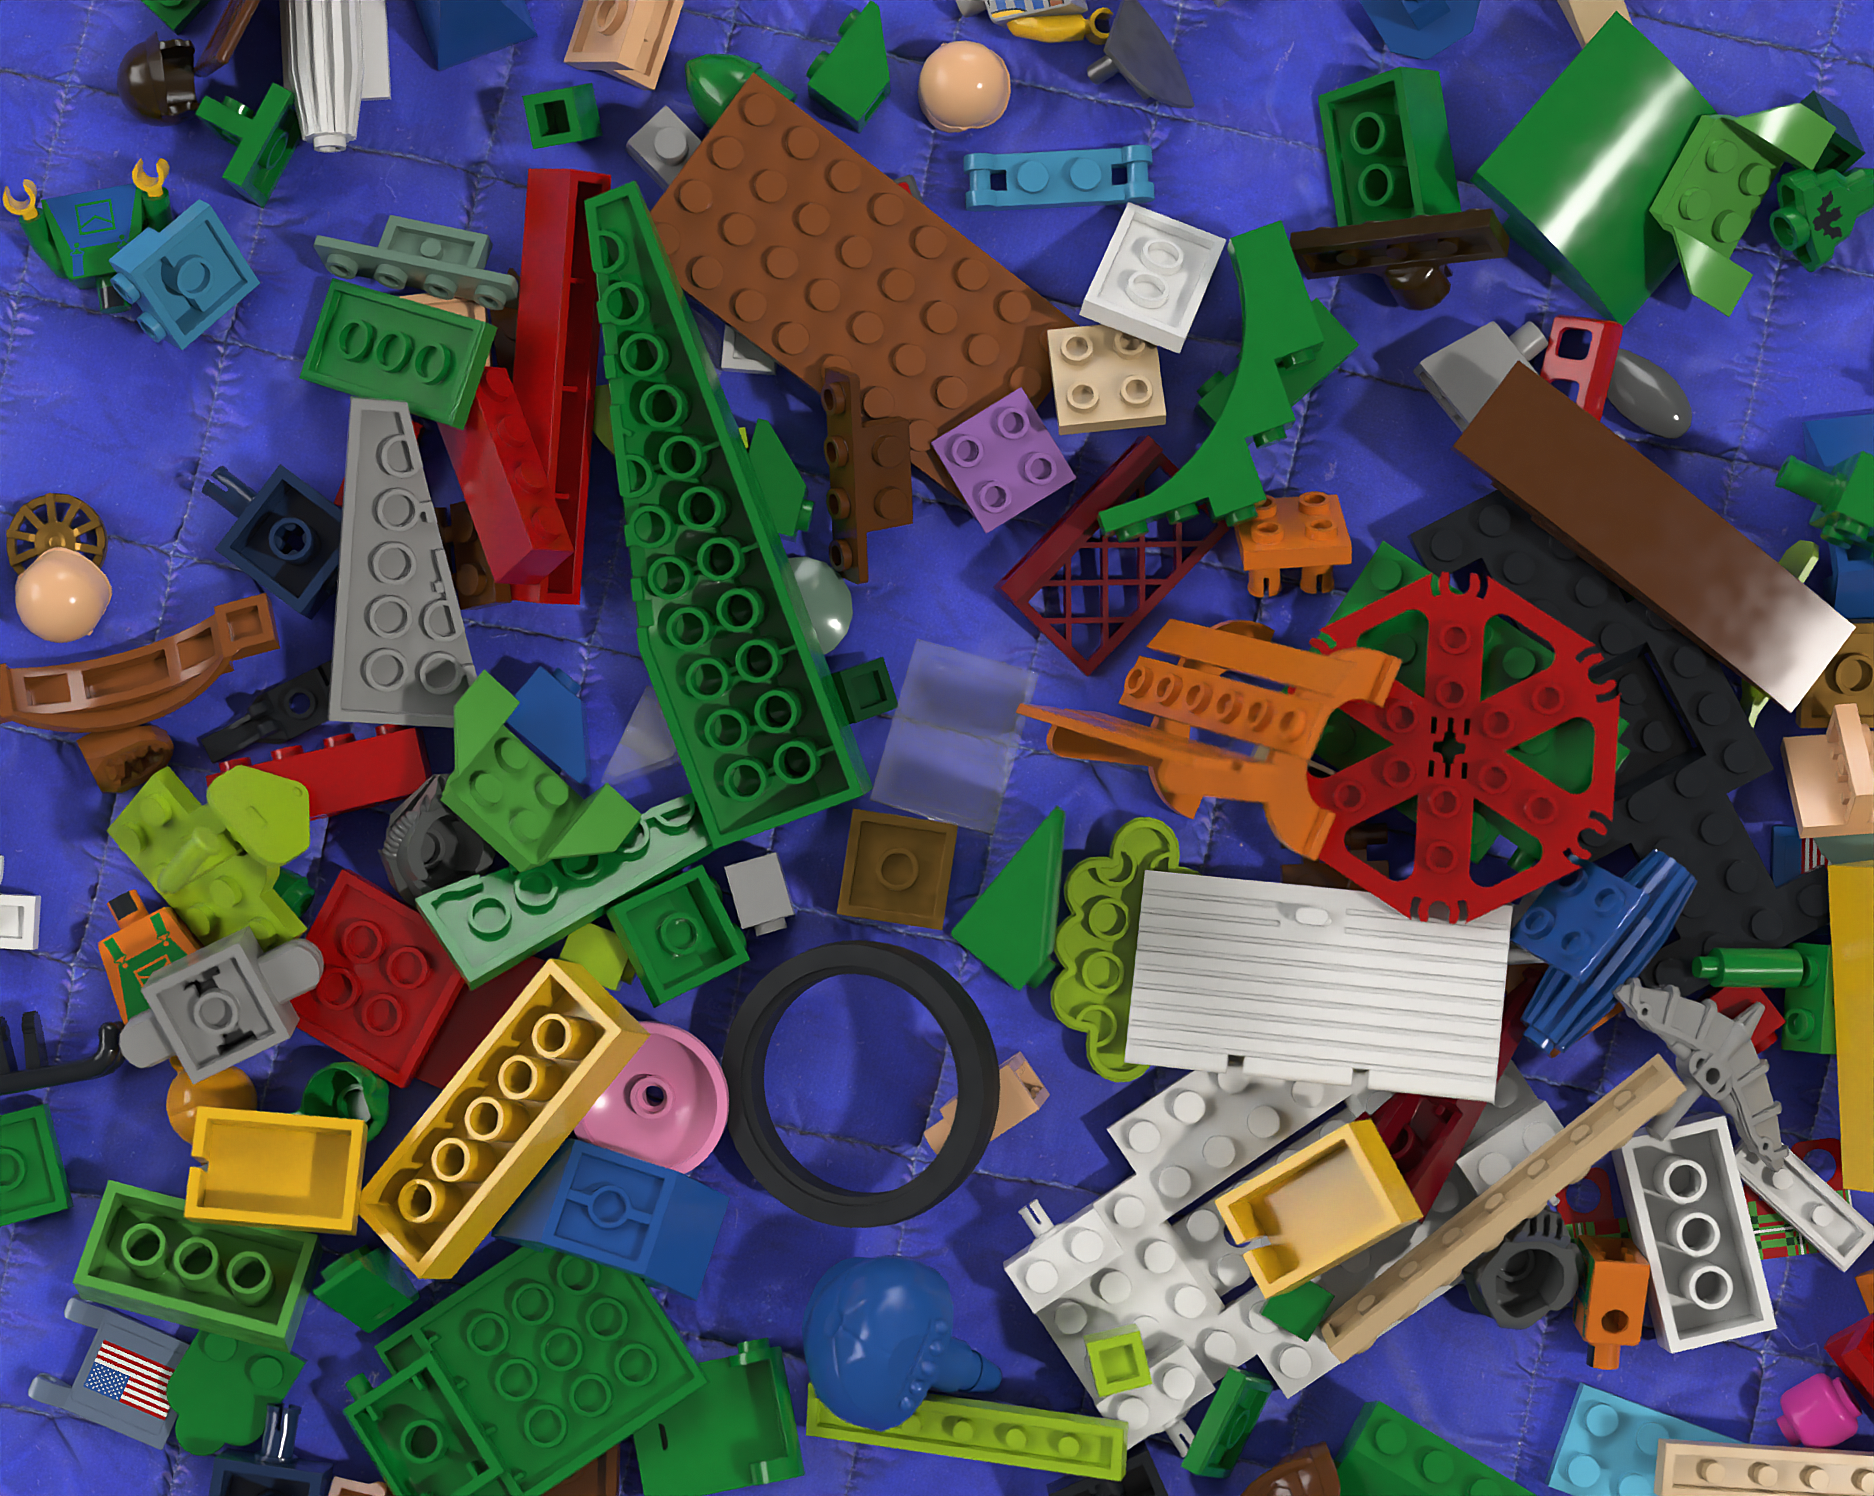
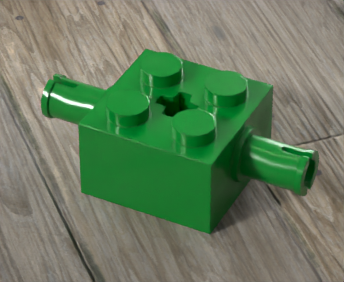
(1842, 498)

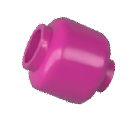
(1819, 1412)

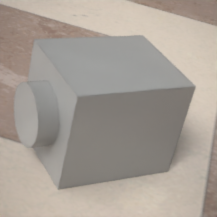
(760, 893)

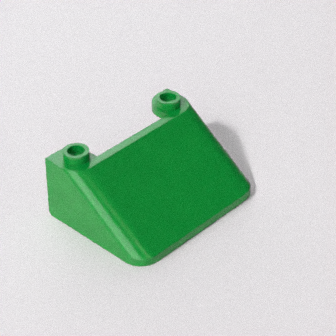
(1017, 914)

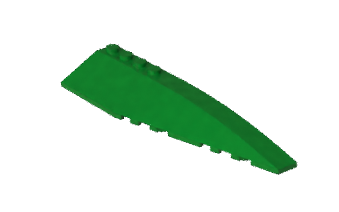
(707, 563)

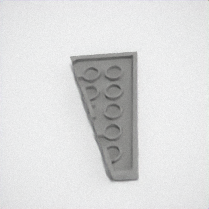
(397, 613)

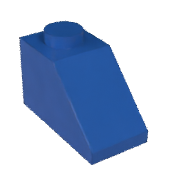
(555, 721)

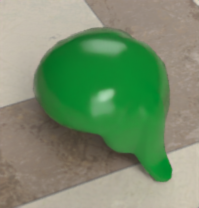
(348, 1093)

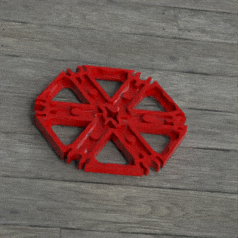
(1492, 774)

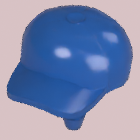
(884, 1337)

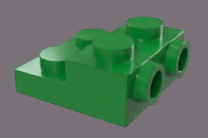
(678, 935)

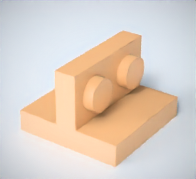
(624, 38)
(1832, 777)

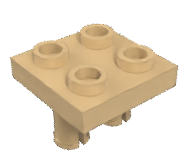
(1104, 380)

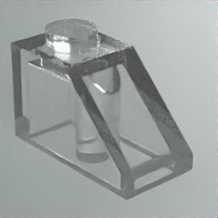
(644, 746)

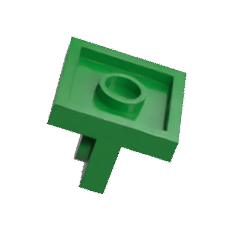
(261, 140)

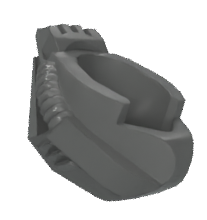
(431, 844)
(1526, 1273)

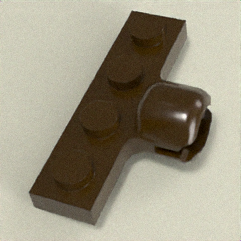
(1404, 252)

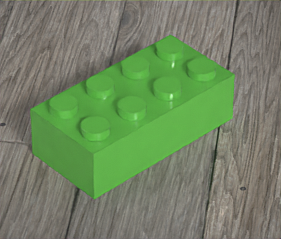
(197, 1274)

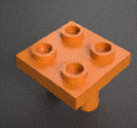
(1292, 534)

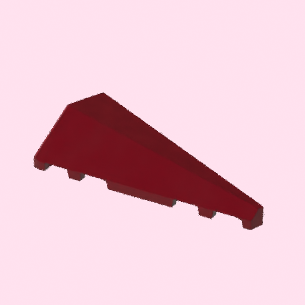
(1430, 1131)

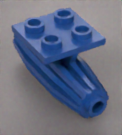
(1595, 937)

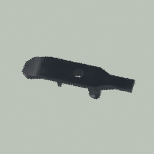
(273, 717)

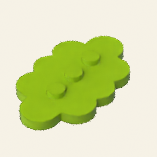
(1101, 941)

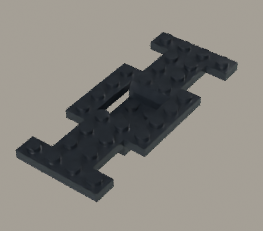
(1665, 788)

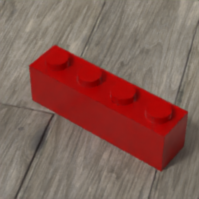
(507, 485)
(351, 772)

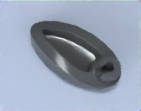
(1648, 396)

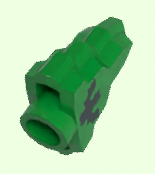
(1820, 211)

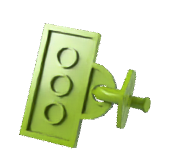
(220, 857)

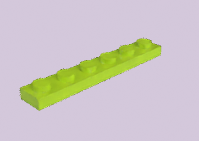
(992, 1434)

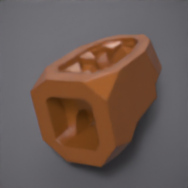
(126, 756)

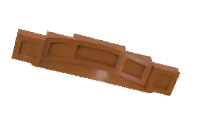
(141, 682)

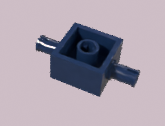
(261, 533)
(274, 1467)

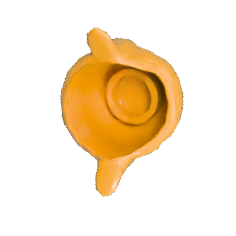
(225, 1089)

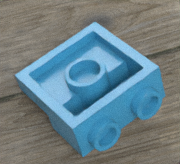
(183, 275)

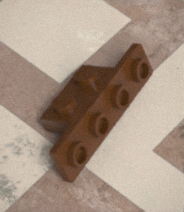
(866, 471)

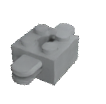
(221, 1004)

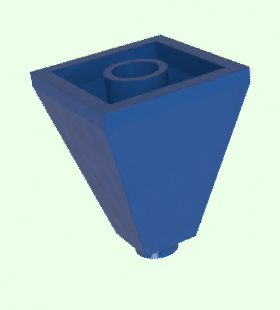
(472, 28)

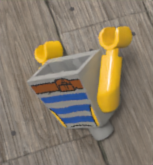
(1041, 19)

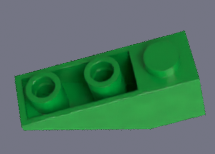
(367, 1287)

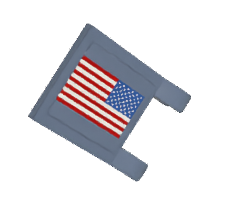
(121, 1375)

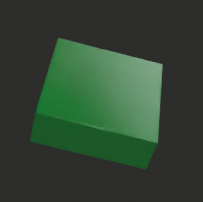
(1299, 1309)

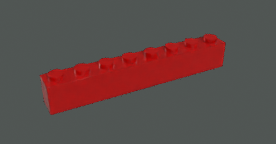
(559, 355)

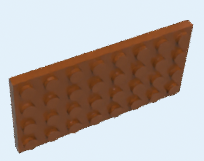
(849, 271)

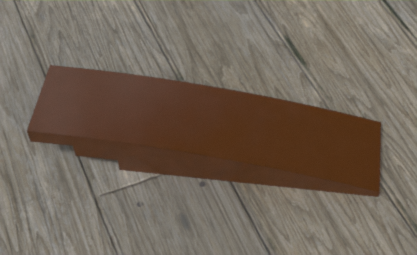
(1652, 537)

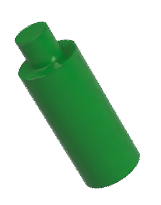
(1750, 967)

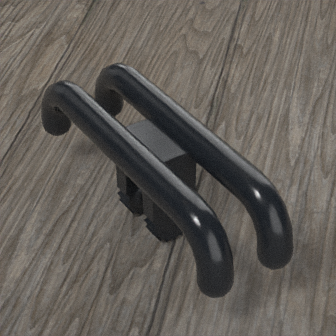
(39, 1072)

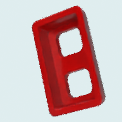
(1595, 370)

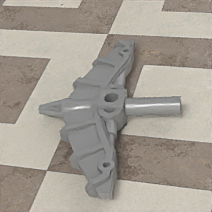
(1713, 1061)

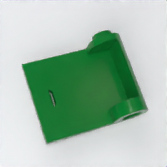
(727, 1432)

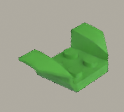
(1721, 185)
(519, 799)

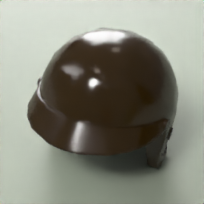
(159, 81)

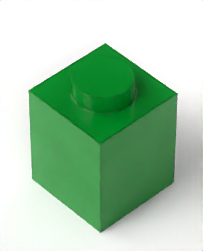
(562, 115)

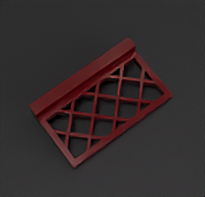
(1072, 533)

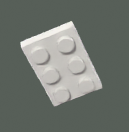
(1153, 277)

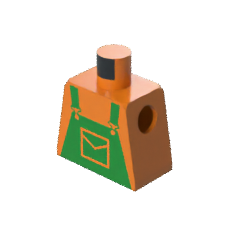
(140, 948)
(1611, 1298)

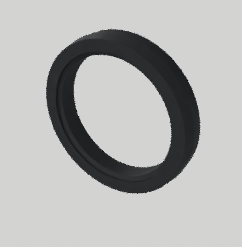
(748, 1111)

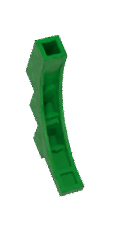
(1276, 330)

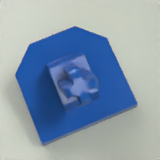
(1421, 26)

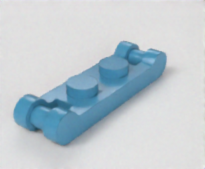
(1058, 179)

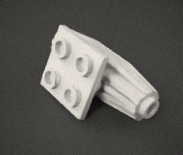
(332, 62)

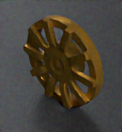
(55, 533)

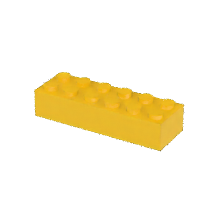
(1853, 979)
(500, 1119)

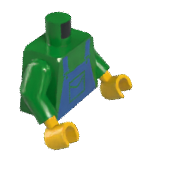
(86, 229)

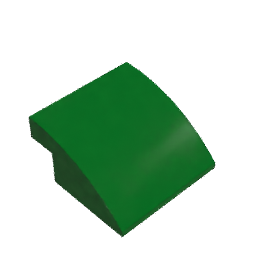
(1591, 165)

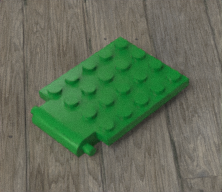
(1509, 657)
(521, 1379)

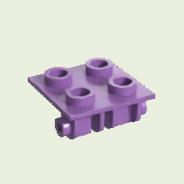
(1003, 460)

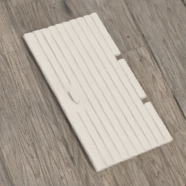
(1317, 986)

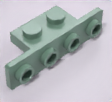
(427, 258)

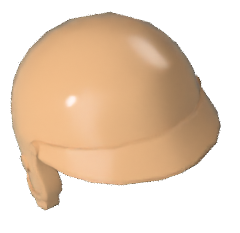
(963, 87)
(62, 595)

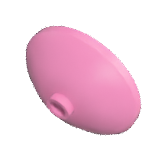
(669, 1132)

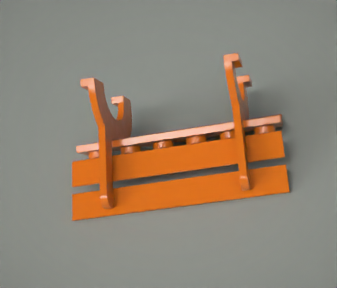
(1199, 698)

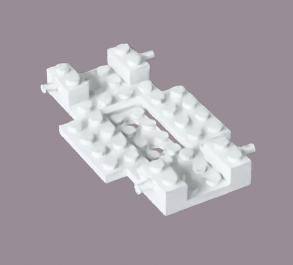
(1129, 1266)

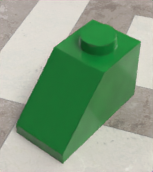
(780, 483)

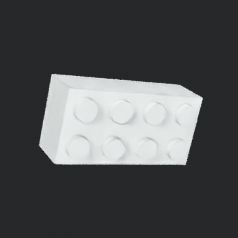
(1694, 1233)

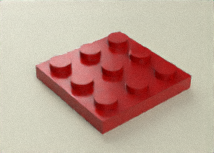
(381, 980)

